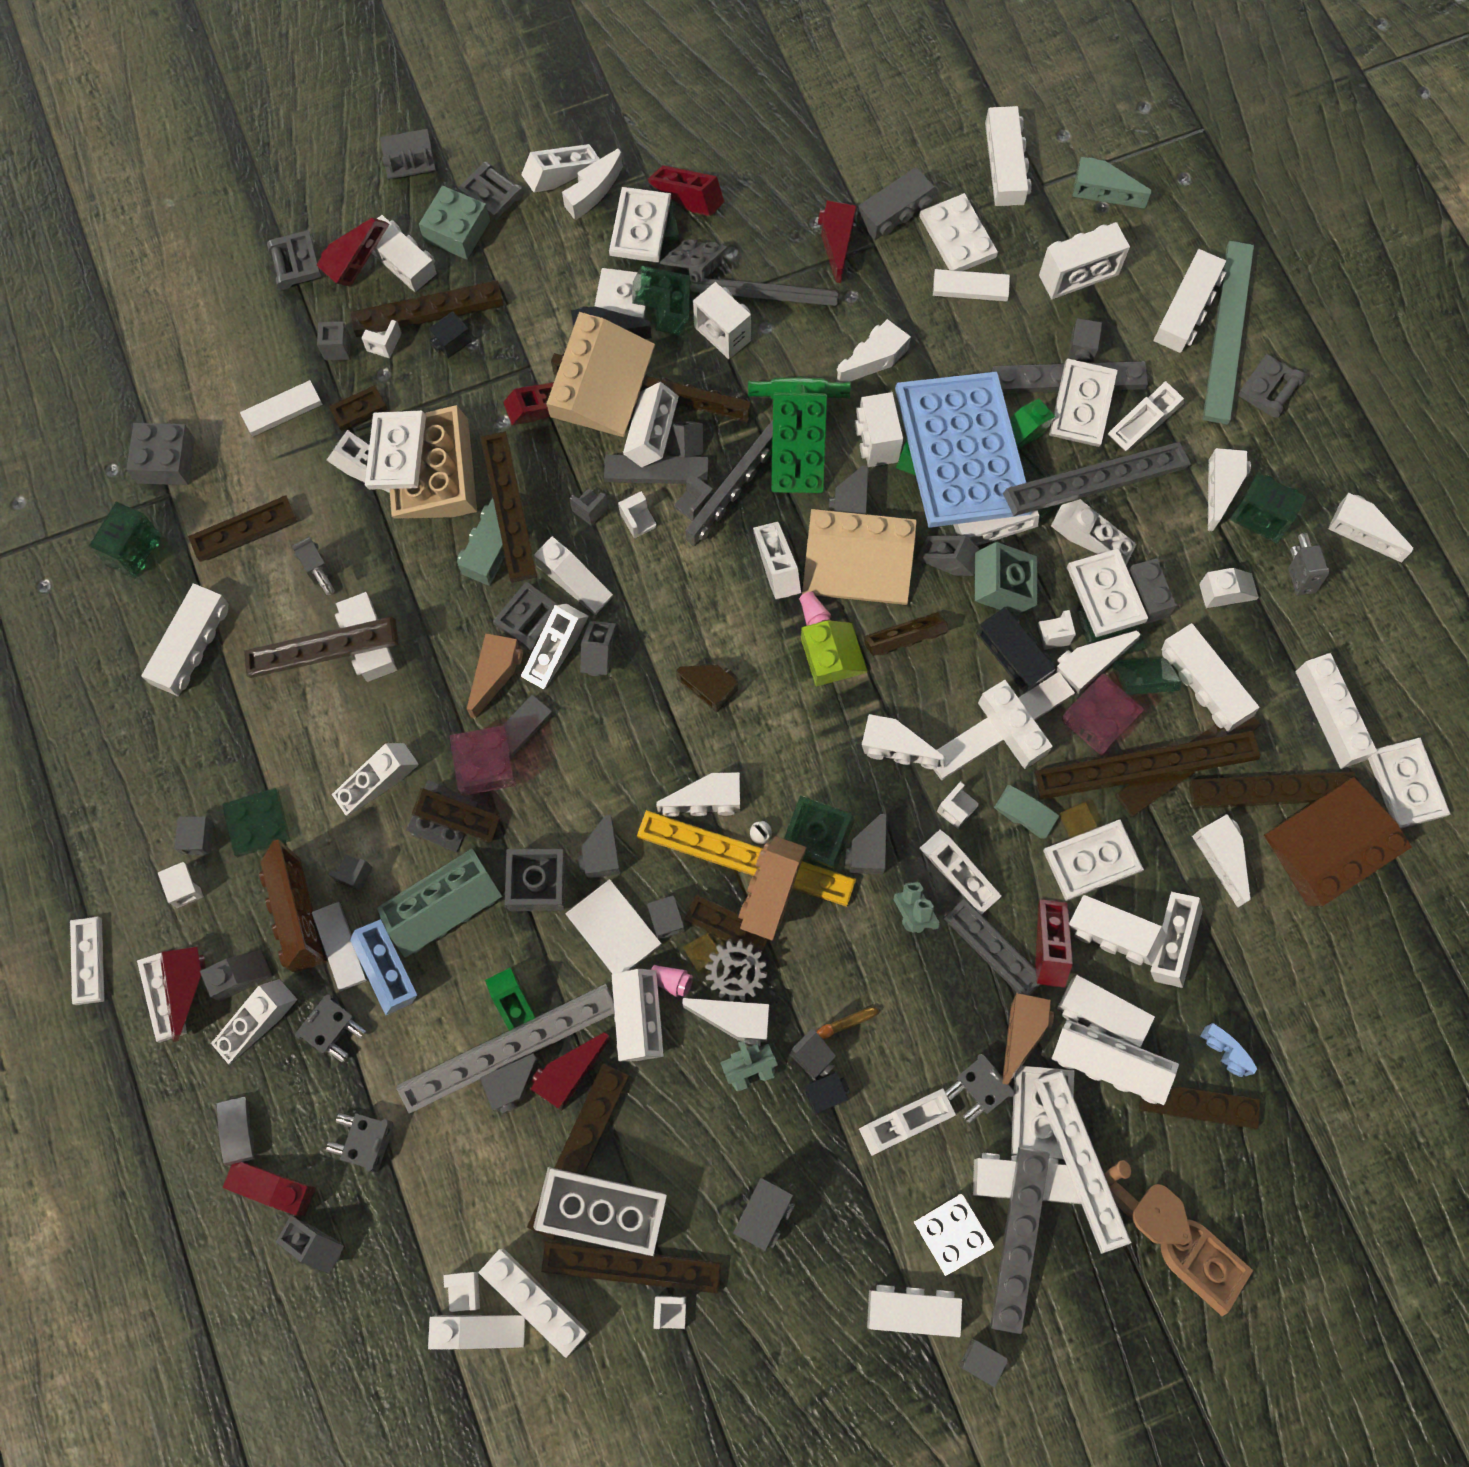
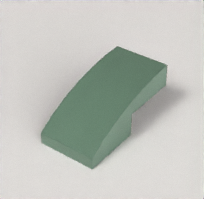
(1027, 811)

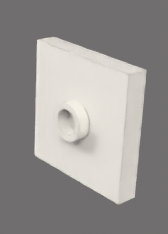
(616, 293)

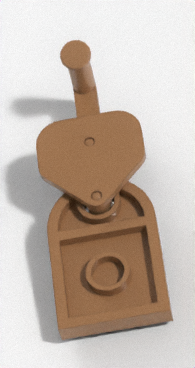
(1185, 1244)

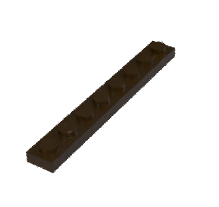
(692, 397)
(1147, 765)

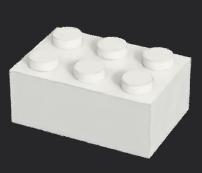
(1083, 260)

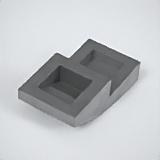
(235, 1131)

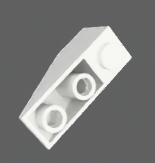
(879, 352)
(1090, 530)
(893, 740)
(375, 777)
(709, 794)
(254, 1019)

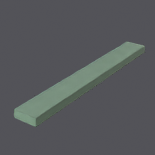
(1228, 333)

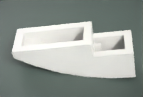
(592, 184)
(1146, 417)
(907, 1122)

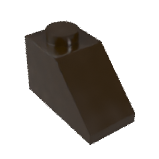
(709, 683)

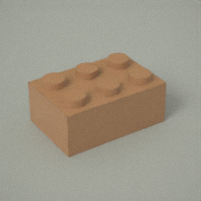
(771, 887)

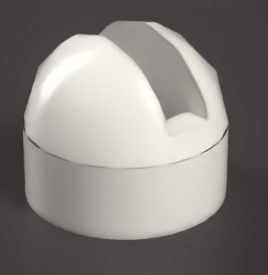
(756, 836)

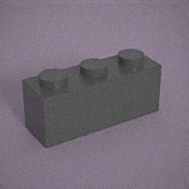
(895, 203)

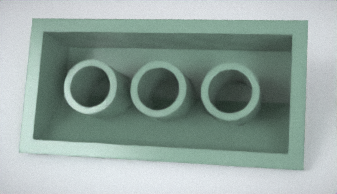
(438, 903)

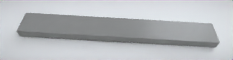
(506, 1048)

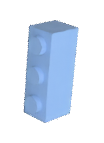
(383, 967)

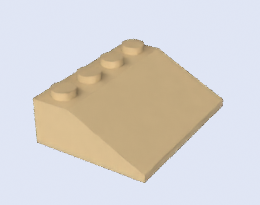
(600, 375)
(446, 471)
(859, 556)

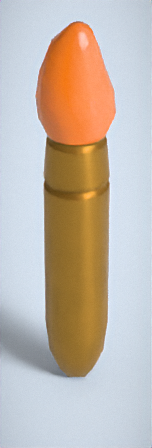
(829, 1029)

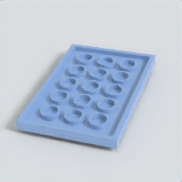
(960, 447)

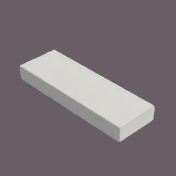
(971, 285)
(281, 408)
(338, 947)
(87, 961)
(155, 996)

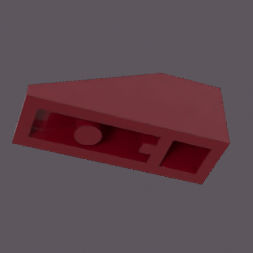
(691, 189)
(836, 232)
(349, 253)
(528, 403)
(1053, 944)
(180, 980)
(563, 1076)
(269, 1188)

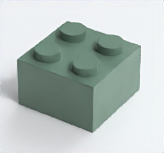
(454, 222)
(1005, 578)

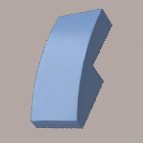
(1235, 1056)

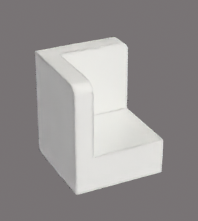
(382, 342)
(636, 515)
(1057, 631)
(957, 806)
(179, 885)
(463, 1291)
(670, 1312)

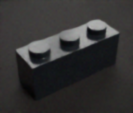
(1015, 649)

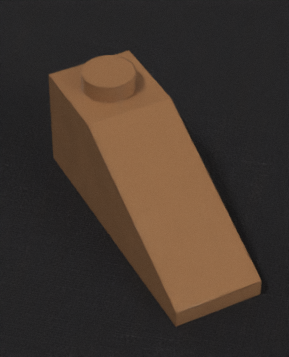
(494, 669)
(1027, 1025)

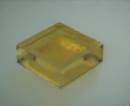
(1078, 820)
(699, 951)

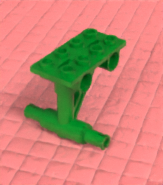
(798, 429)

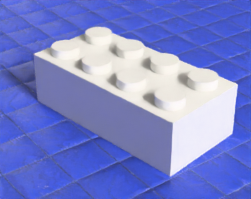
(600, 1211)

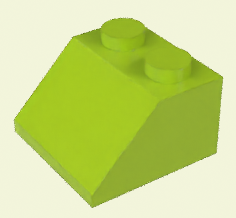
(832, 651)

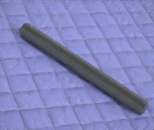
(771, 291)

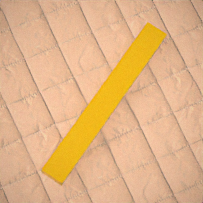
(739, 856)

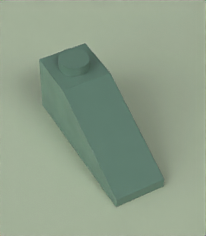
(1106, 183)

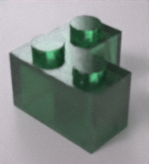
(666, 293)

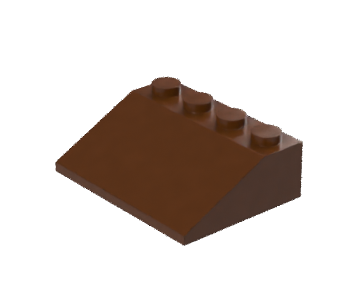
(1336, 842)
(291, 908)

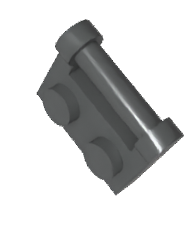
(481, 190)
(301, 255)
(1263, 382)
(521, 611)

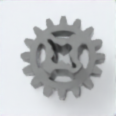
(743, 981)

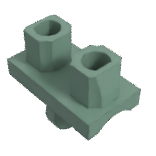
(915, 909)
(747, 1063)

